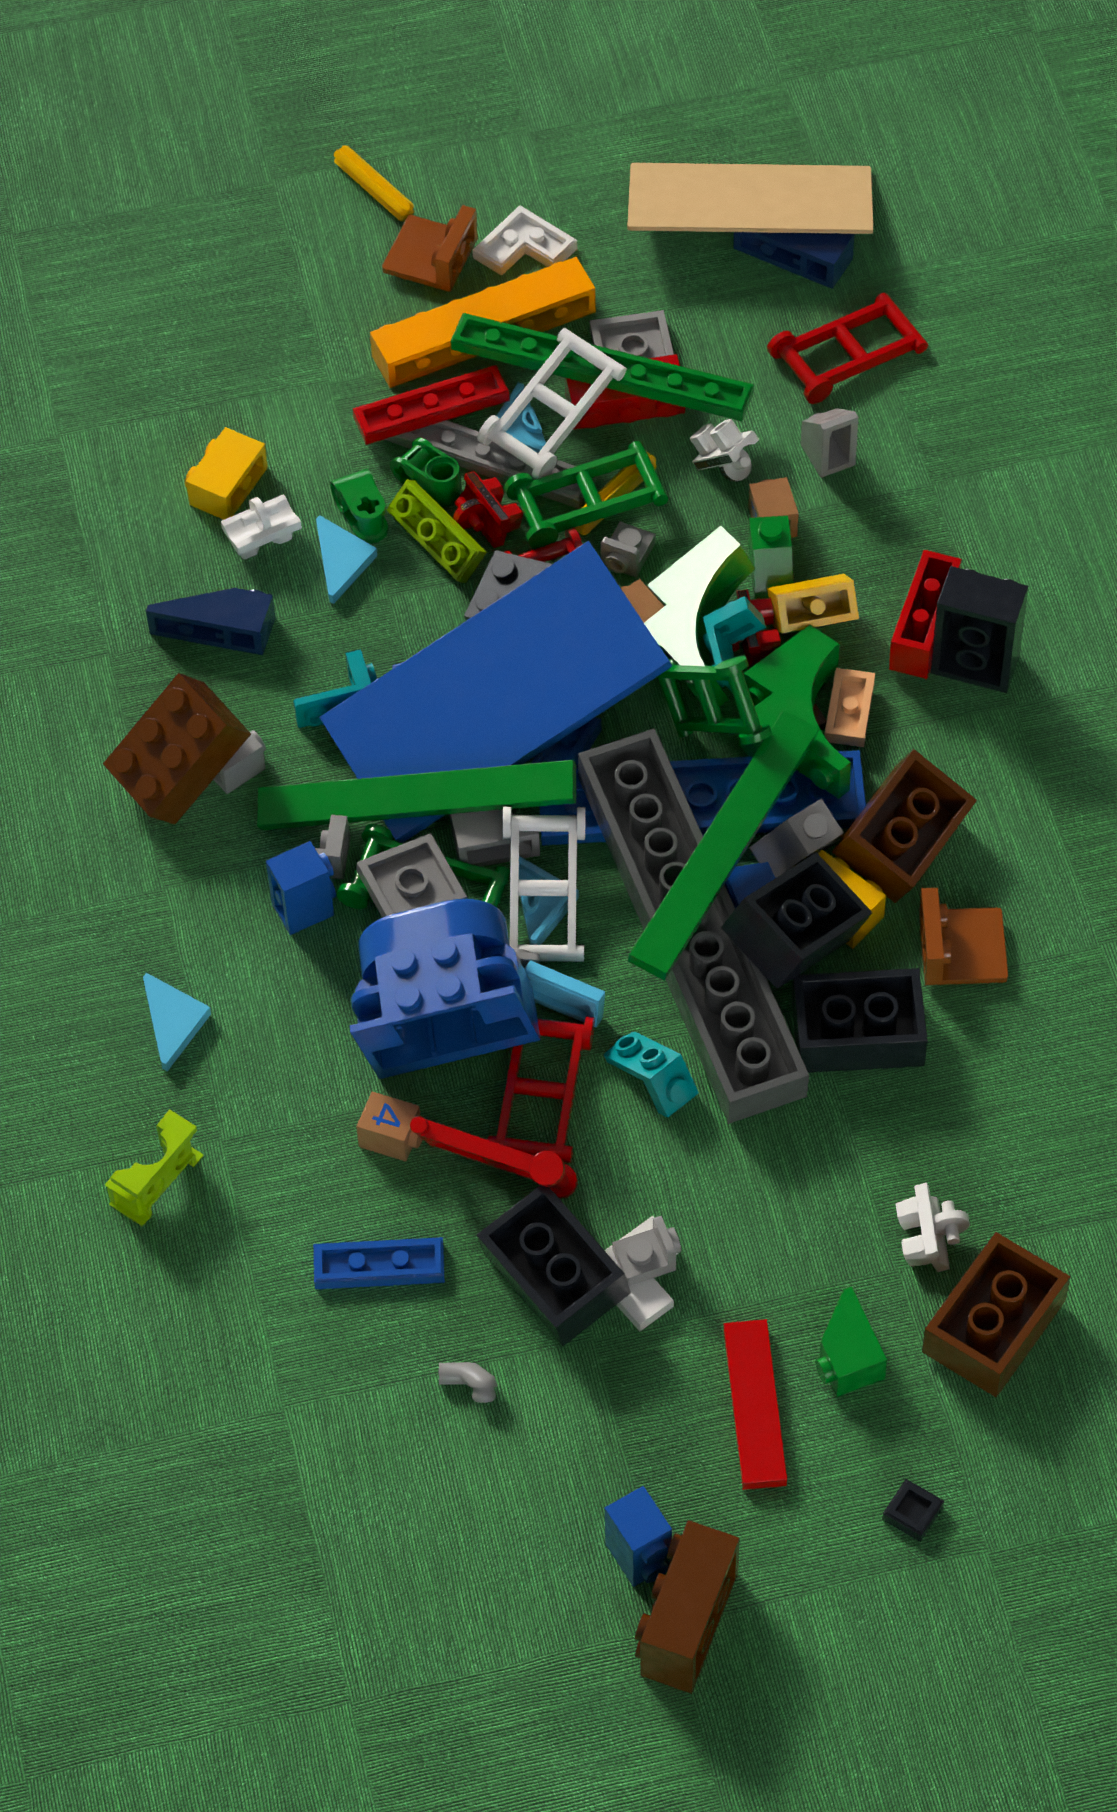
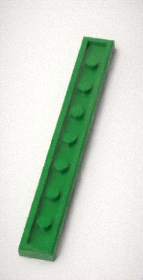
(643, 375)
(417, 794)
(722, 846)

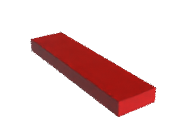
(431, 404)
(754, 1404)

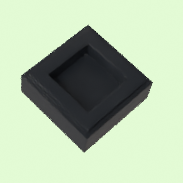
(913, 1510)

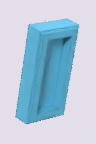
(565, 993)

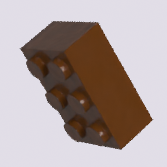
(176, 749)
(904, 825)
(995, 1314)
(687, 1606)

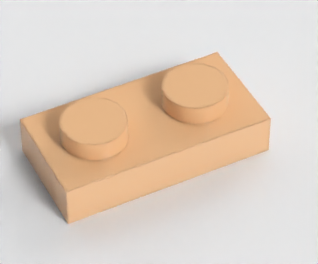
(849, 707)

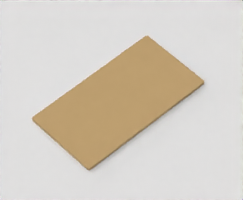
(750, 198)

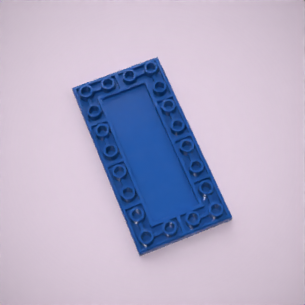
(502, 681)

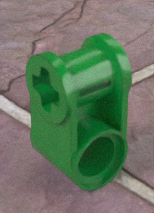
(431, 470)
(361, 505)

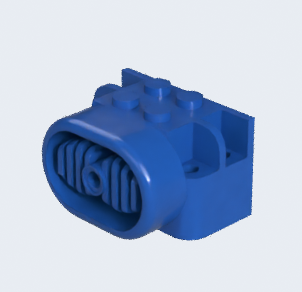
(440, 988)

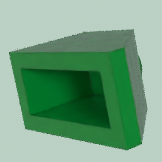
(770, 553)
(850, 1349)

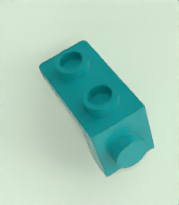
(728, 626)
(311, 707)
(659, 1068)

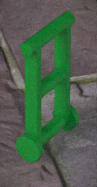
(544, 532)
(730, 670)
(381, 839)

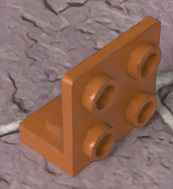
(432, 250)
(961, 943)

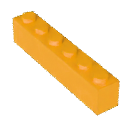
(530, 301)

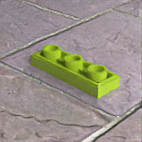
(436, 531)

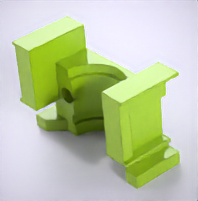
(139, 1187)

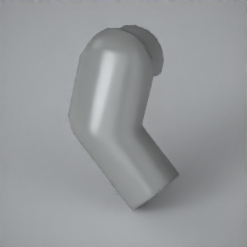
(471, 1375)

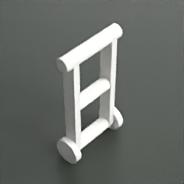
(544, 462)
(545, 823)

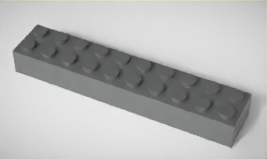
(713, 982)

